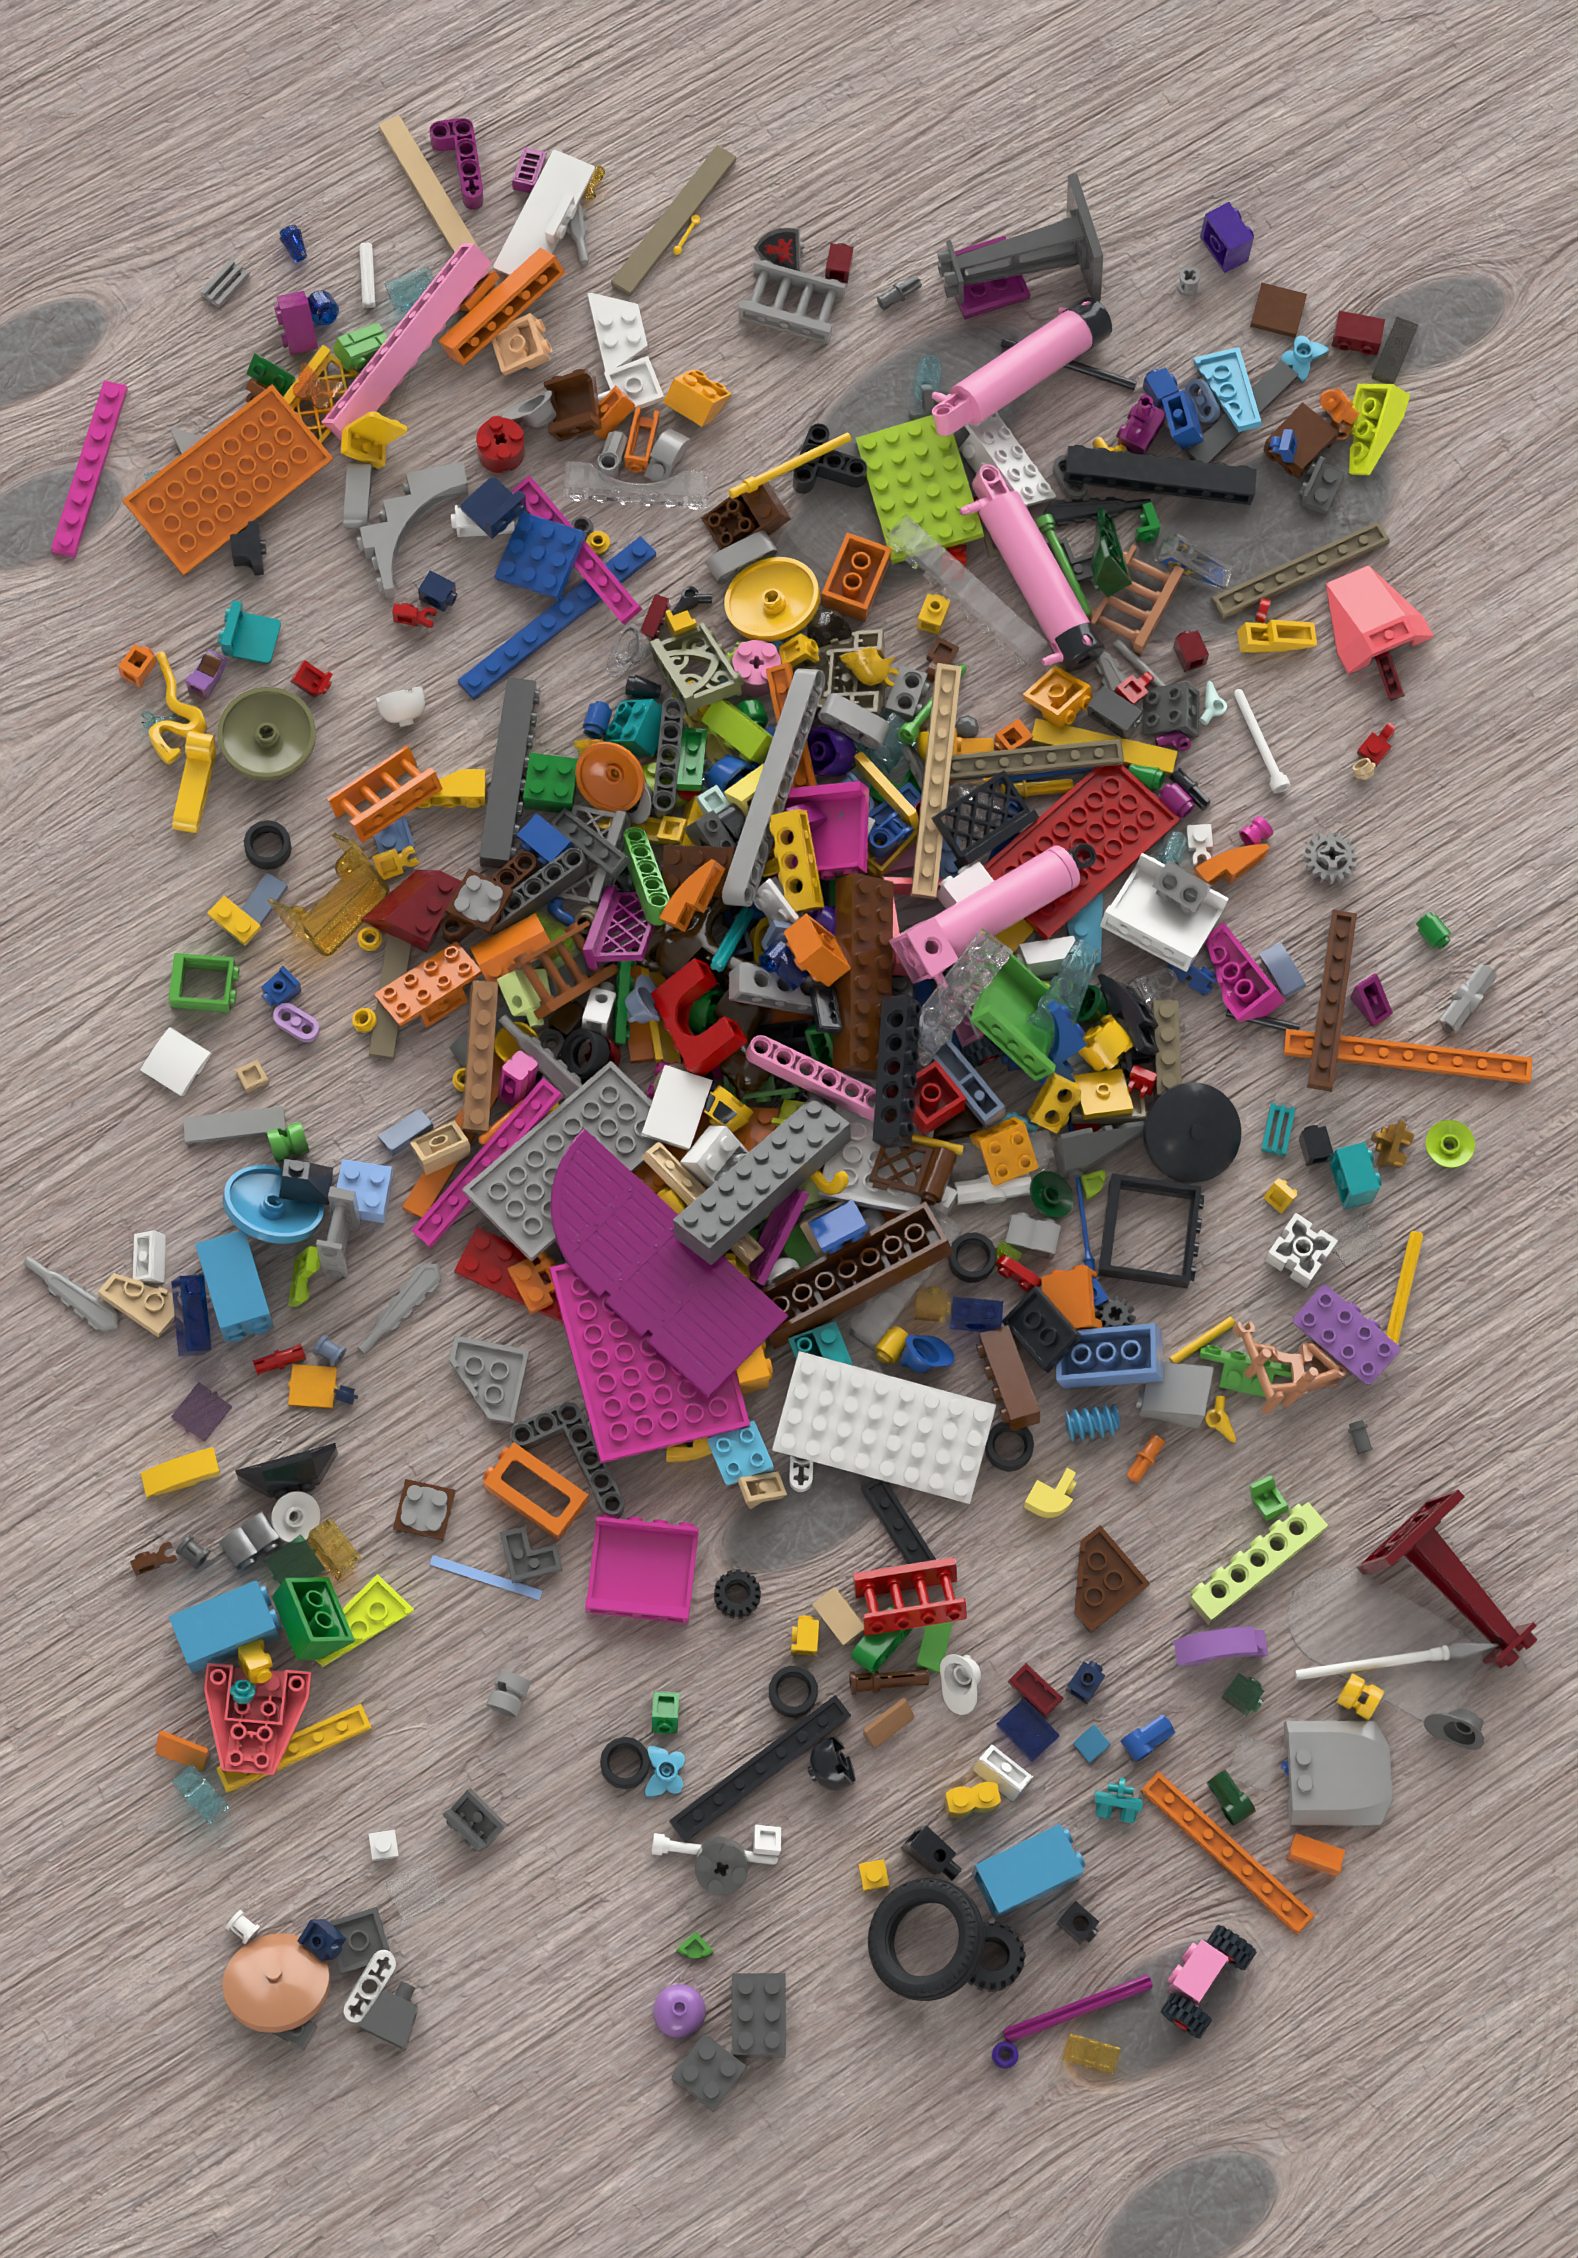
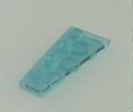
(1068, 986)

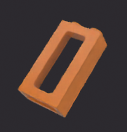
(551, 1525)

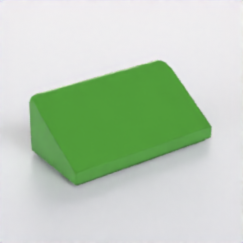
(933, 1646)

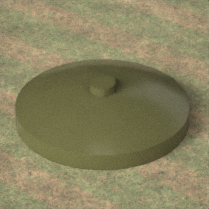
(266, 733)

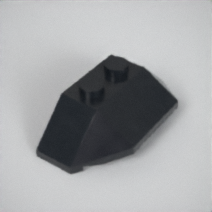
(289, 1473)

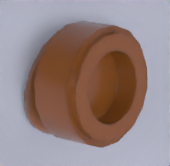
(1343, 427)

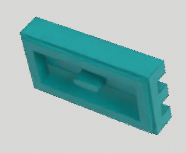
(1282, 1110)

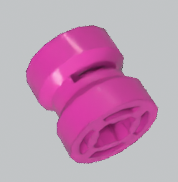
(1258, 830)

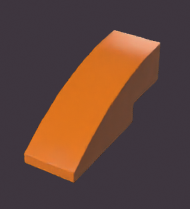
(1231, 863)
(692, 895)

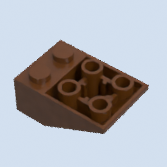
(746, 515)

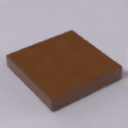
(1278, 310)

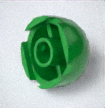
(702, 1011)

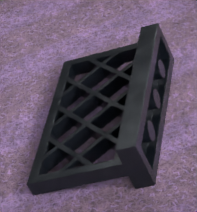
(989, 839)

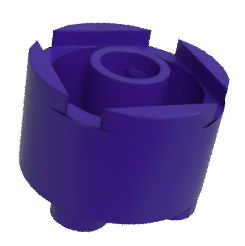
(830, 751)

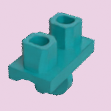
(1129, 1805)

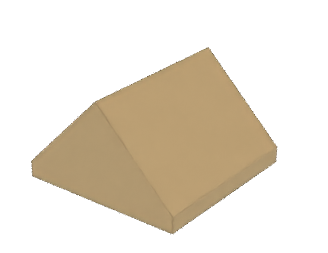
(441, 1147)

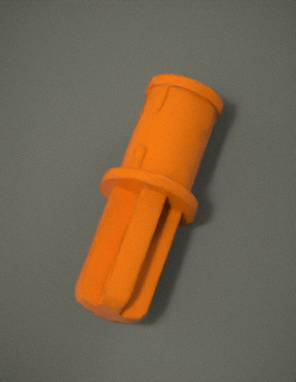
(1145, 1458)

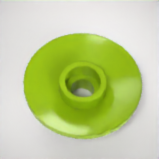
(1455, 1134)

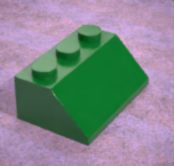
(312, 1617)

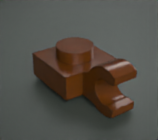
(941, 652)
(149, 1561)

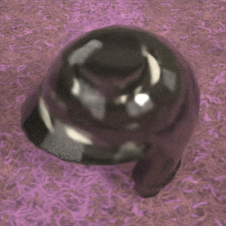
(828, 625)

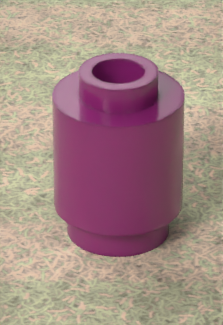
(1176, 800)

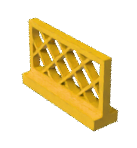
(319, 364)

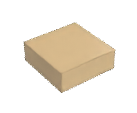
(252, 1076)

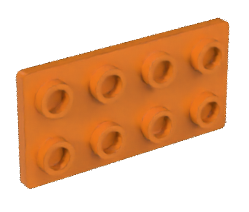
(430, 988)

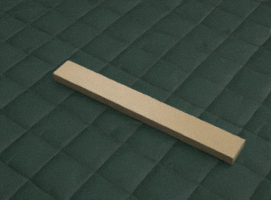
(425, 183)

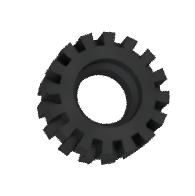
(737, 1578)

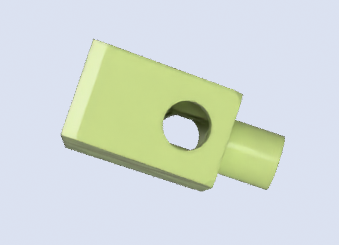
(521, 995)

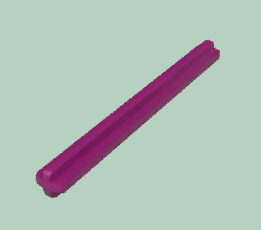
(1077, 2008)

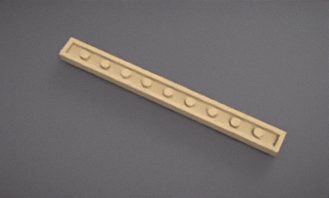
(936, 780)

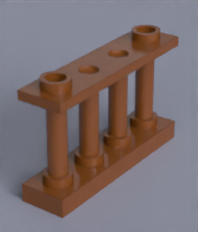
(564, 992)

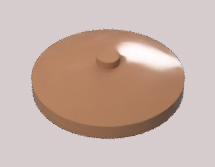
(275, 1983)

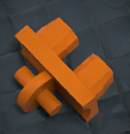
(1338, 406)

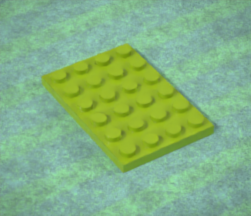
(919, 476)

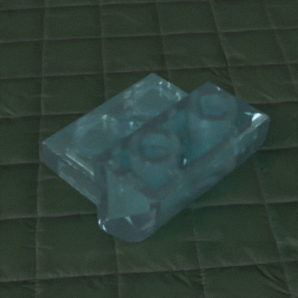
(891, 750)

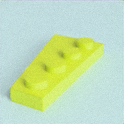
(370, 1613)

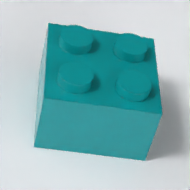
(1355, 1175)

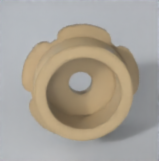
(1364, 769)

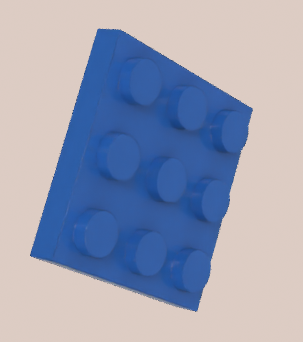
(540, 555)

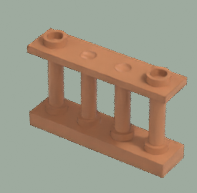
(1149, 618)

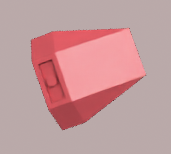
(1370, 618)
(254, 1733)

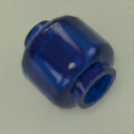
(323, 308)

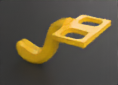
(834, 1187)

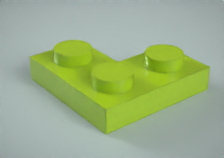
(304, 1266)

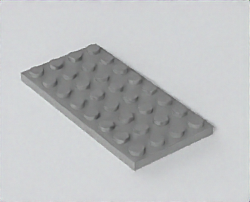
(519, 1183)

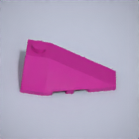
(1242, 982)

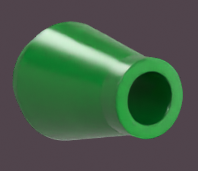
(1150, 776)

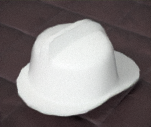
(959, 1682)

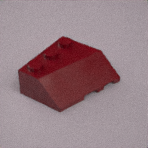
(415, 908)

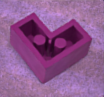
(295, 316)

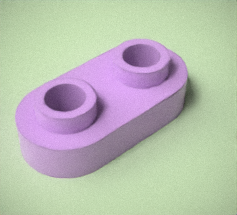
(297, 1023)

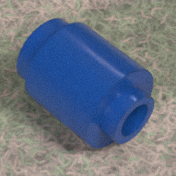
(597, 720)

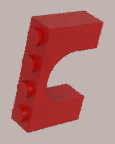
(674, 1003)

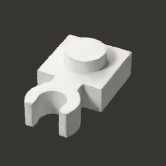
(1199, 840)

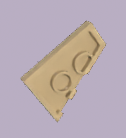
(142, 1303)

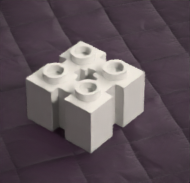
(1297, 1236)

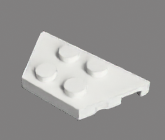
(617, 330)

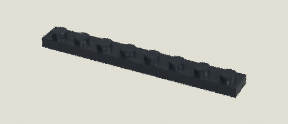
(760, 1768)

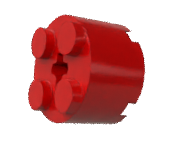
(500, 444)

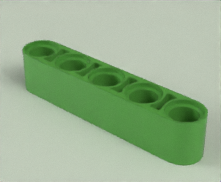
(645, 874)

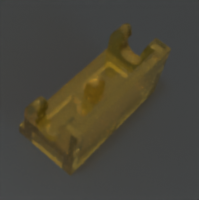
(333, 1548)

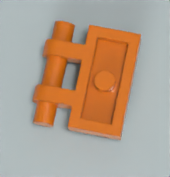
(529, 1283)

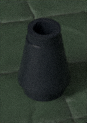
(642, 688)

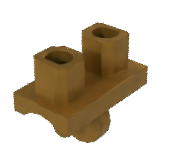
(1388, 1144)

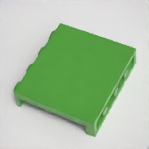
(1004, 1013)

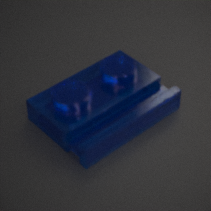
(1027, 1730)

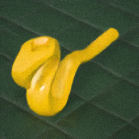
(190, 712)

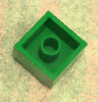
(550, 783)

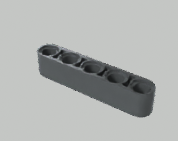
(665, 747)
(548, 888)

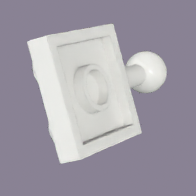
(636, 381)

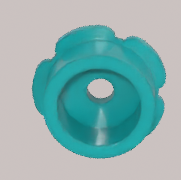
(243, 1691)

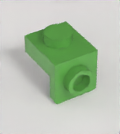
(1267, 1498)

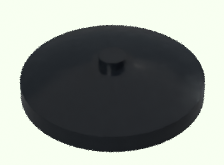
(1192, 1132)

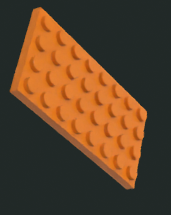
(227, 480)

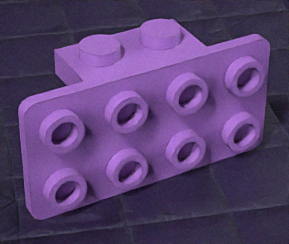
(1346, 1334)

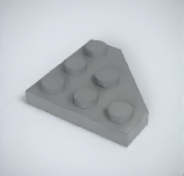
(491, 1375)

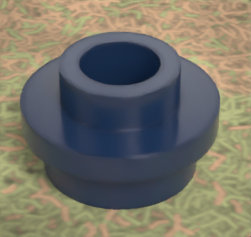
(345, 1394)

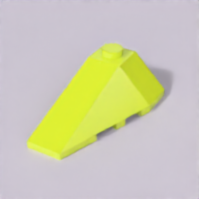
(1380, 414)

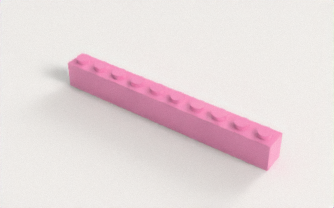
(410, 337)

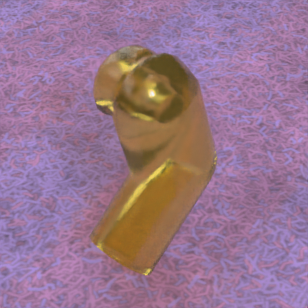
(597, 176)

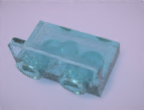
(408, 288)

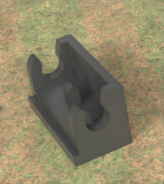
(1114, 712)

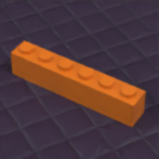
(501, 306)

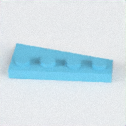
(1231, 386)
(1086, 925)

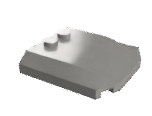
(1337, 1773)

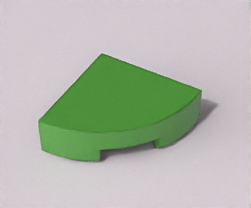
(694, 1947)

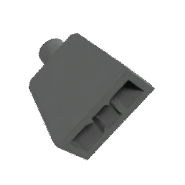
(392, 2016)

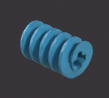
(1092, 1422)

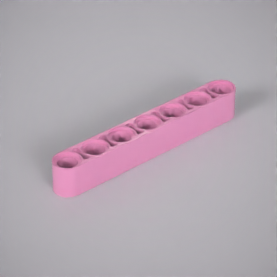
(817, 1072)

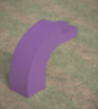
(1220, 1644)

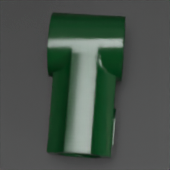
(1235, 1805)

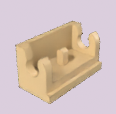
(839, 1616)

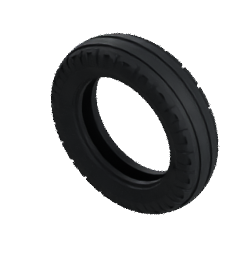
(884, 1927)

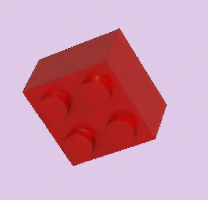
(936, 1098)

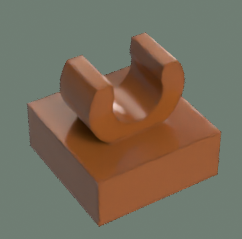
(255, 388)

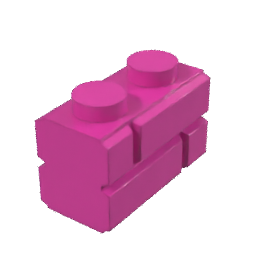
(517, 1078)

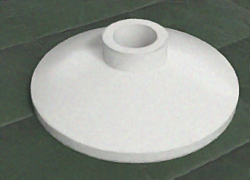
(306, 1515)

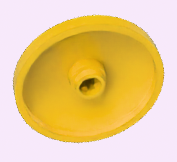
(772, 599)

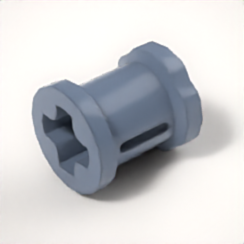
(329, 1350)

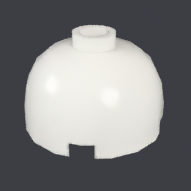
(402, 706)

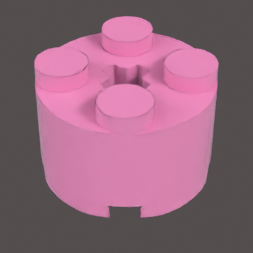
(755, 655)

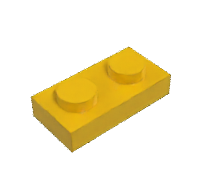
(234, 920)

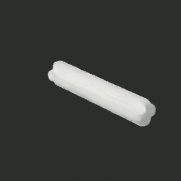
(367, 275)

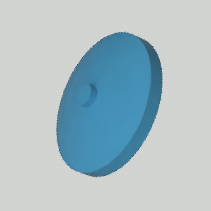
(256, 1209)

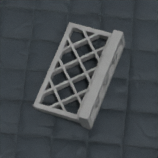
(600, 877)

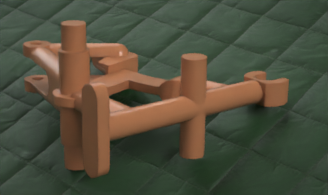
(1302, 1381)

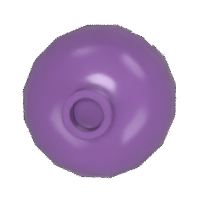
(679, 2011)

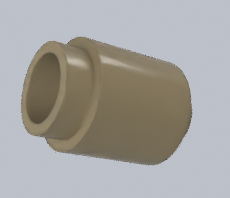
(586, 914)

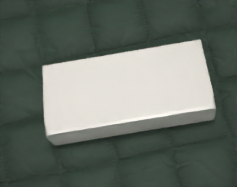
(149, 1257)
(1000, 1769)

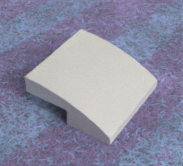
(175, 1061)

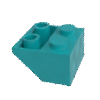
(636, 726)
(822, 1342)

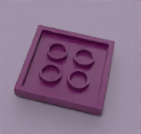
(992, 294)

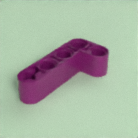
(466, 163)

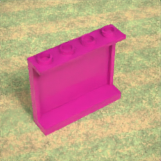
(837, 843)
(642, 1569)

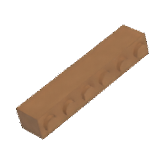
(479, 1057)

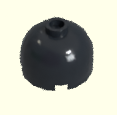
(831, 1766)

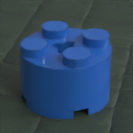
(728, 772)

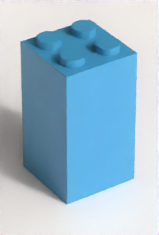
(234, 1286)
(222, 1624)
(1028, 1871)

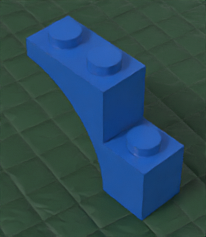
(1067, 1041)

